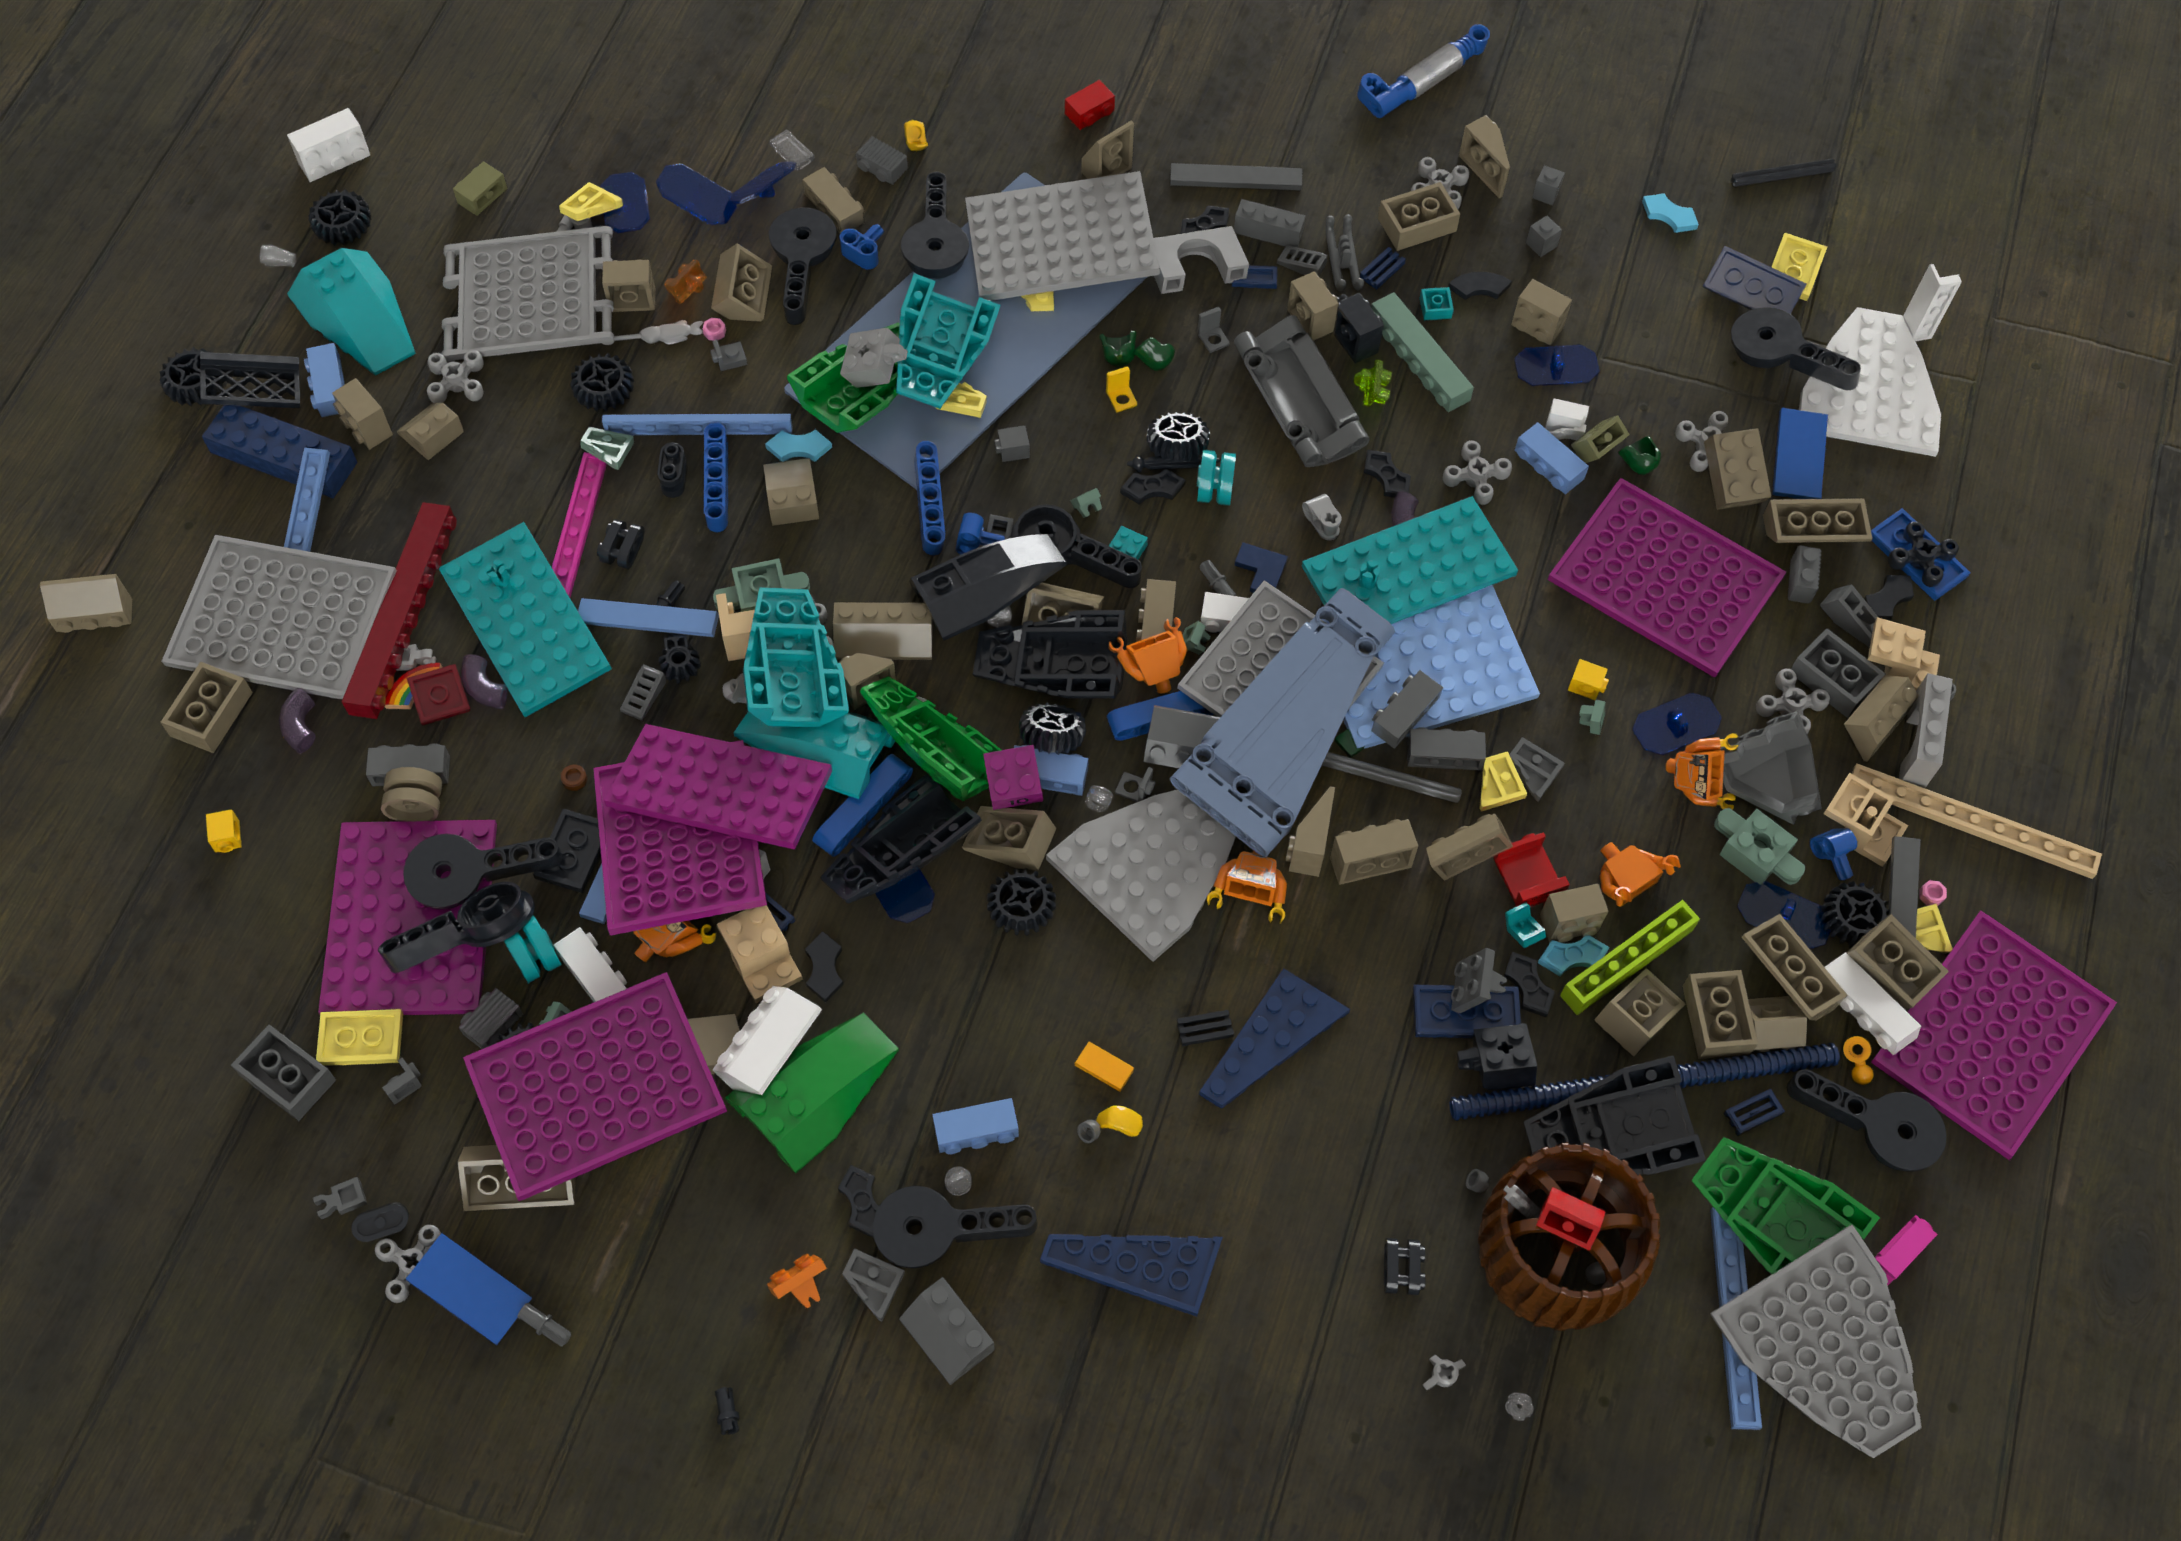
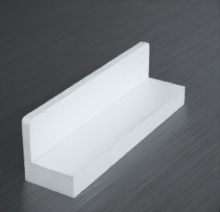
(1930, 303)

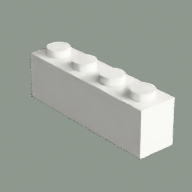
(1220, 610)
(589, 966)
(1873, 1006)

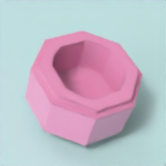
(714, 329)
(1933, 893)

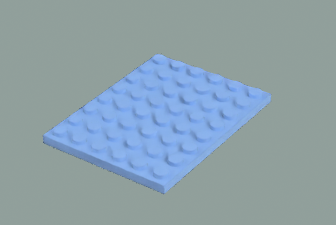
(1463, 649)

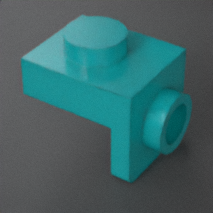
(1524, 926)

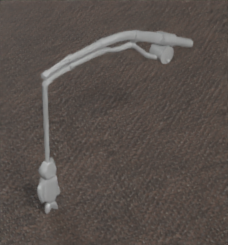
(666, 333)

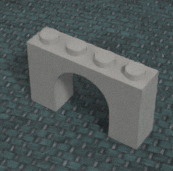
(1216, 244)
(1931, 716)

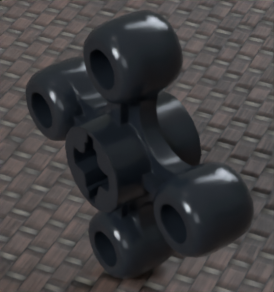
(1923, 554)

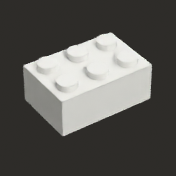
(329, 144)

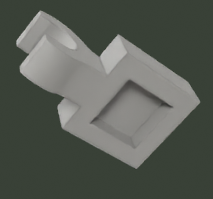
(414, 656)

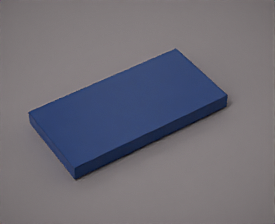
(1800, 454)
(1889, 536)
(468, 1288)

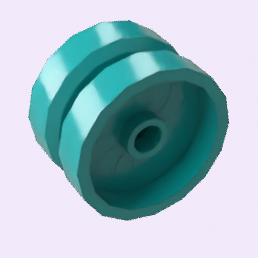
(1216, 477)
(534, 947)

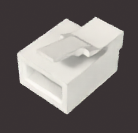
(1567, 419)

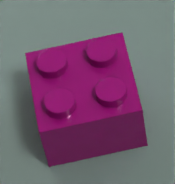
(1013, 777)

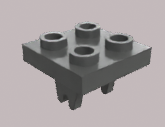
(1475, 981)

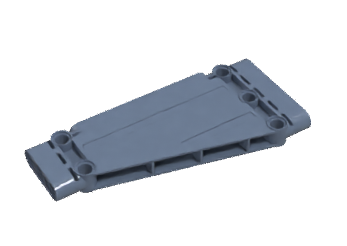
(1284, 725)

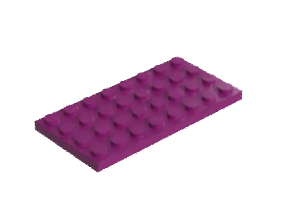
(719, 786)

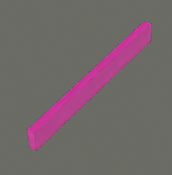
(578, 520)

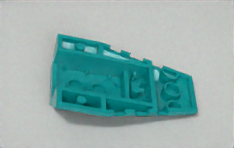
(354, 308)
(940, 341)
(790, 664)
(845, 743)

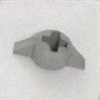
(735, 690)
(1442, 1370)

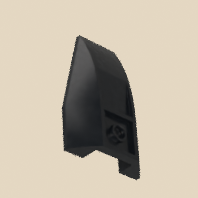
(985, 581)

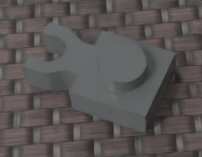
(344, 1197)

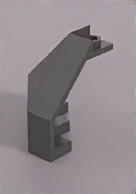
(1775, 769)

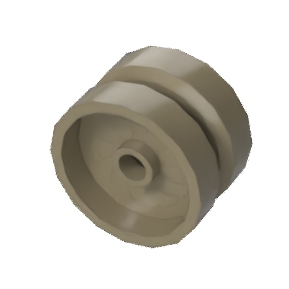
(411, 794)

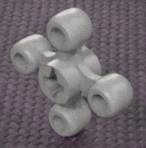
(1458, 177)
(455, 376)
(1686, 431)
(1477, 472)
(1792, 699)
(401, 1256)

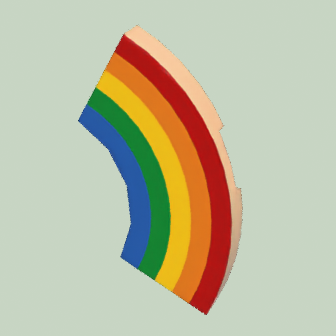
(400, 695)

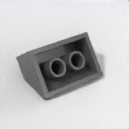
(1175, 735)
(947, 1331)

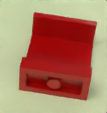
(1529, 871)

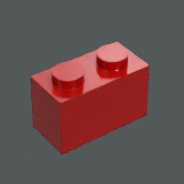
(1089, 104)
(1571, 1218)

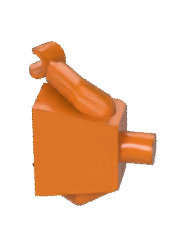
(1155, 657)
(1632, 871)

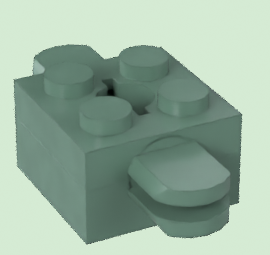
(761, 574)
(1752, 855)

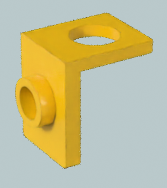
(1118, 384)

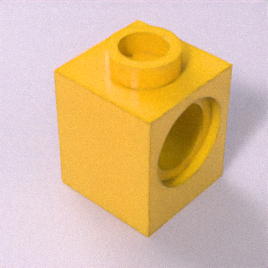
(1588, 680)
(223, 831)

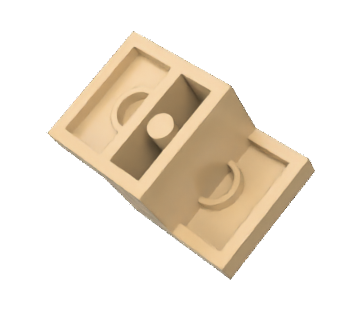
(734, 628)
(1902, 651)
(1865, 813)
(759, 951)

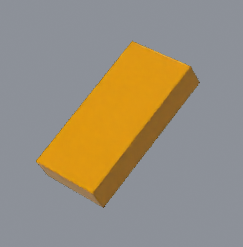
(1104, 1066)

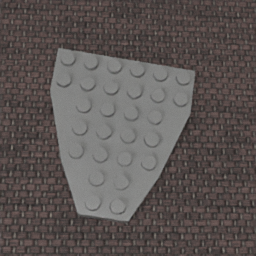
(1147, 866)
(1830, 1343)

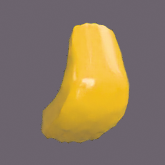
(915, 135)
(1121, 1119)

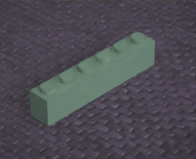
(1422, 353)

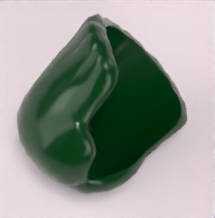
(1119, 350)
(1154, 354)
(1641, 456)

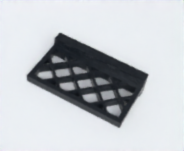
(249, 367)

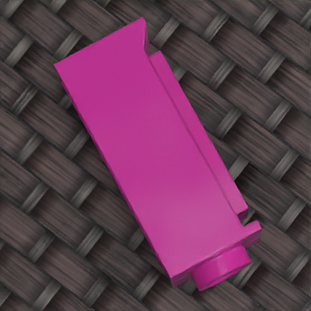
(1905, 1247)

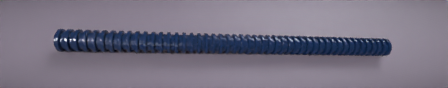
(1690, 1074)

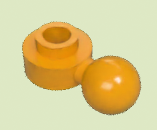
(1861, 1073)

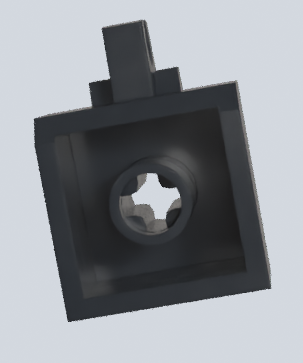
(1358, 327)
(1501, 1057)

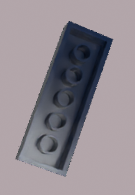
(274, 446)

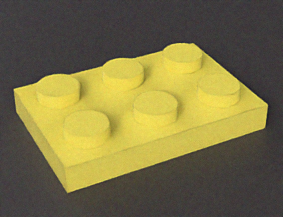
(1799, 260)
(359, 1037)

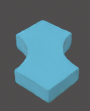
(1663, 209)
(788, 446)
(1561, 956)

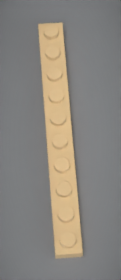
(1983, 823)

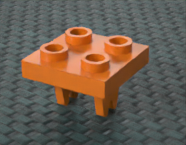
(798, 1279)

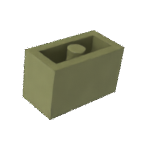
(480, 188)
(1600, 439)

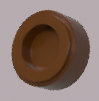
(573, 777)

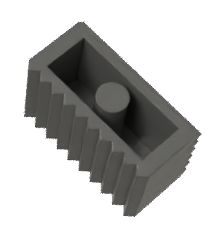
(881, 160)
(1804, 574)
(490, 1019)

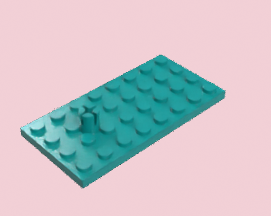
(1416, 562)
(525, 619)

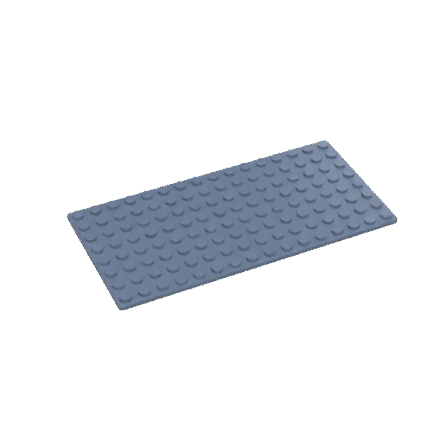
(1017, 355)

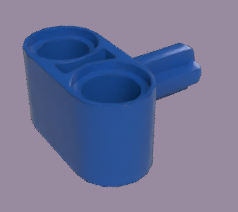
(861, 248)
(972, 534)
(1835, 846)

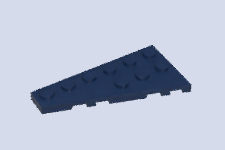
(1277, 1029)
(1146, 1266)

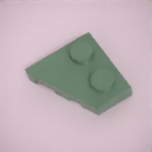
(607, 445)

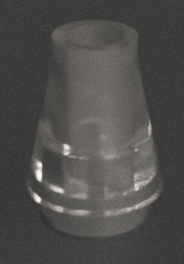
(275, 256)

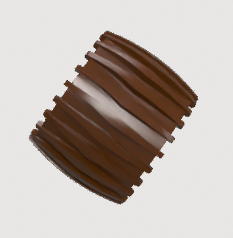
(1598, 1179)

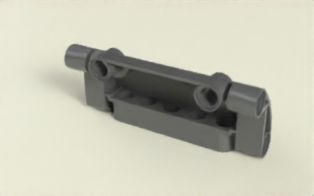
(1302, 392)

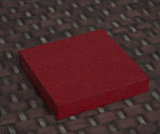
(438, 694)

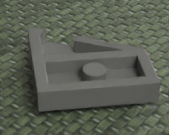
(1535, 767)
(873, 1281)

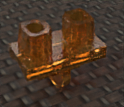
(688, 281)

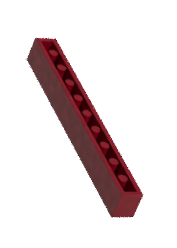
(399, 611)

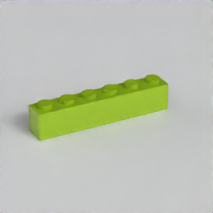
(1629, 957)

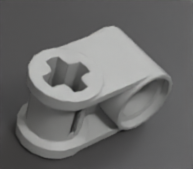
(1323, 516)

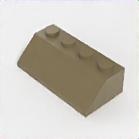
(1817, 520)
(883, 630)
(1795, 967)
(488, 1186)

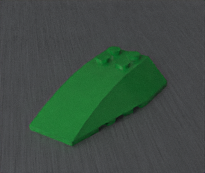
(833, 397)
(931, 739)
(818, 1089)
(1775, 1206)

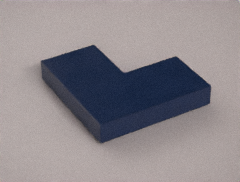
(1265, 563)

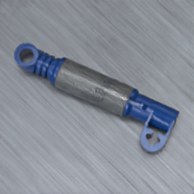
(1422, 75)

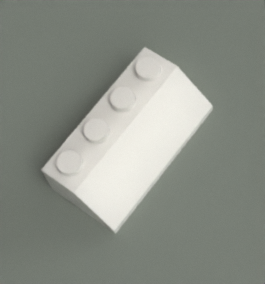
(766, 1040)

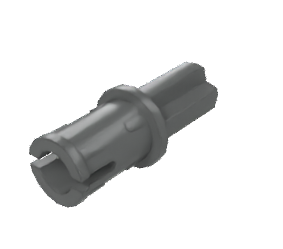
(1217, 581)
(544, 1324)

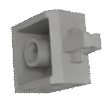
(871, 357)

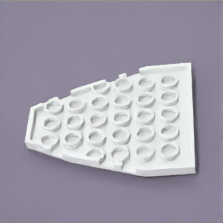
(1894, 392)

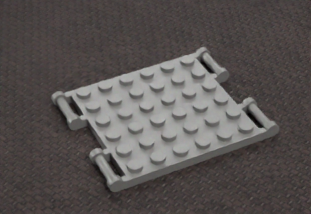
(527, 293)

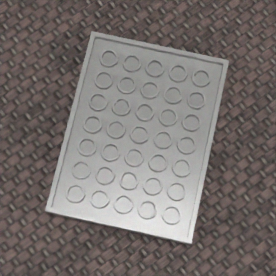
(1061, 236)
(279, 615)

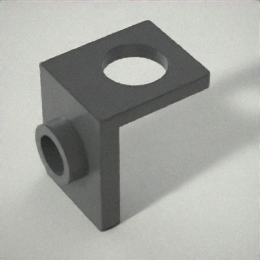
(1208, 326)
(1145, 786)

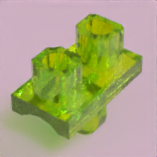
(1370, 382)

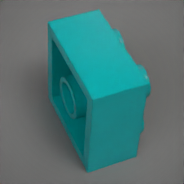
(1436, 303)
(1129, 542)

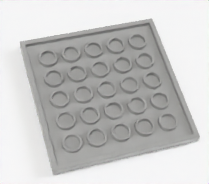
(1247, 648)

